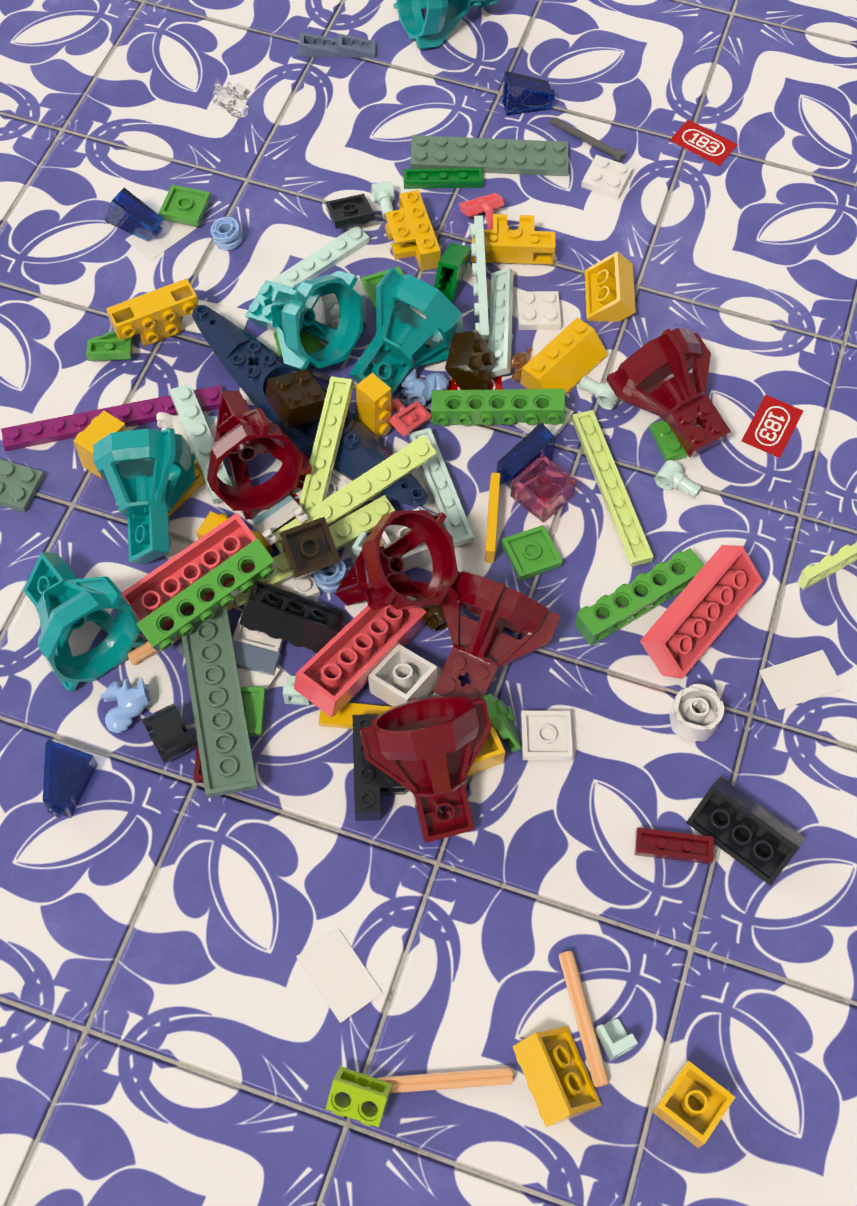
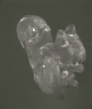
(232, 98)

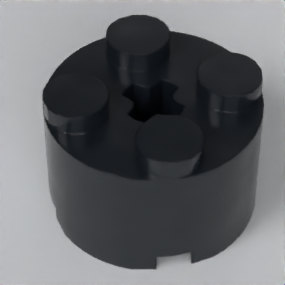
(168, 733)

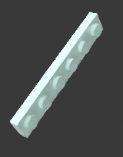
(324, 257)
(479, 271)
(501, 320)
(197, 432)
(444, 493)

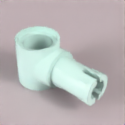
(384, 195)
(603, 393)
(672, 476)

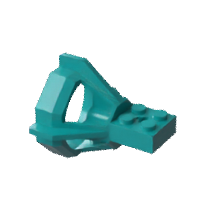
(440, 18)
(291, 310)
(405, 335)
(143, 485)
(67, 605)

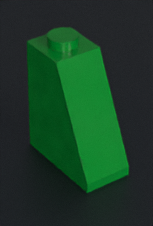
(452, 269)

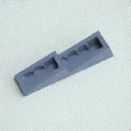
(345, 46)
(251, 657)

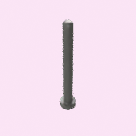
(617, 154)

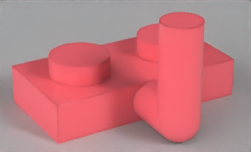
(482, 204)
(408, 417)

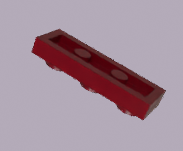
(674, 845)

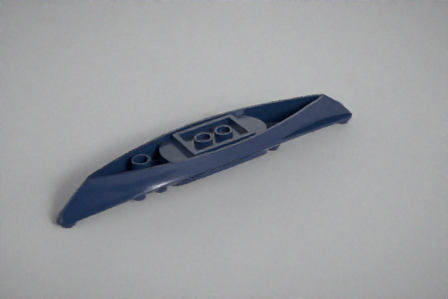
(251, 367)

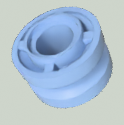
(226, 233)
(330, 583)

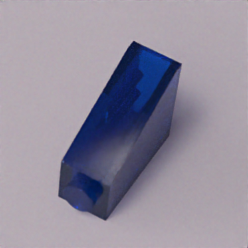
(526, 94)
(134, 216)
(527, 451)
(65, 777)

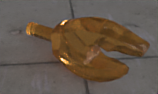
(518, 361)

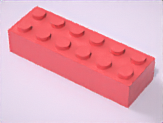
(189, 567)
(701, 611)
(353, 654)

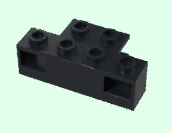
(368, 779)

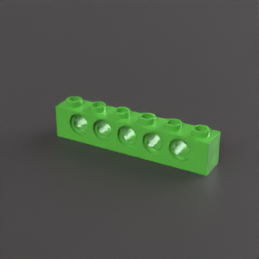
(498, 407)
(193, 595)
(597, 629)

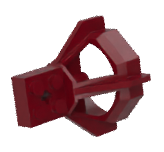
(660, 383)
(240, 437)
(379, 570)
(481, 646)
(435, 750)

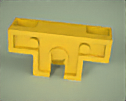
(412, 232)
(518, 245)
(154, 313)

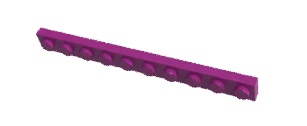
(130, 414)

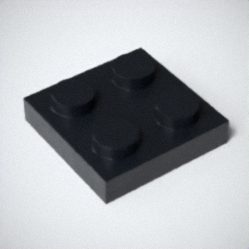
(350, 211)

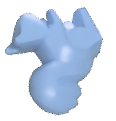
(420, 389)
(130, 703)

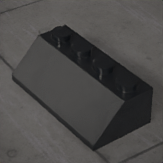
(290, 617)
(745, 830)

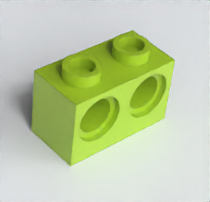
(360, 1089)

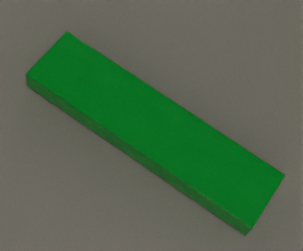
(443, 178)

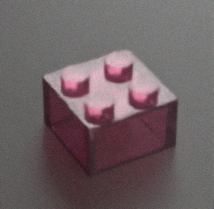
(543, 488)

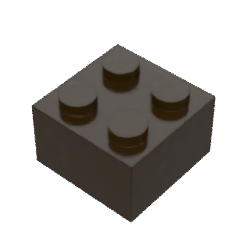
(470, 361)
(295, 398)
(309, 548)

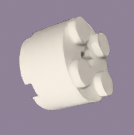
(696, 712)

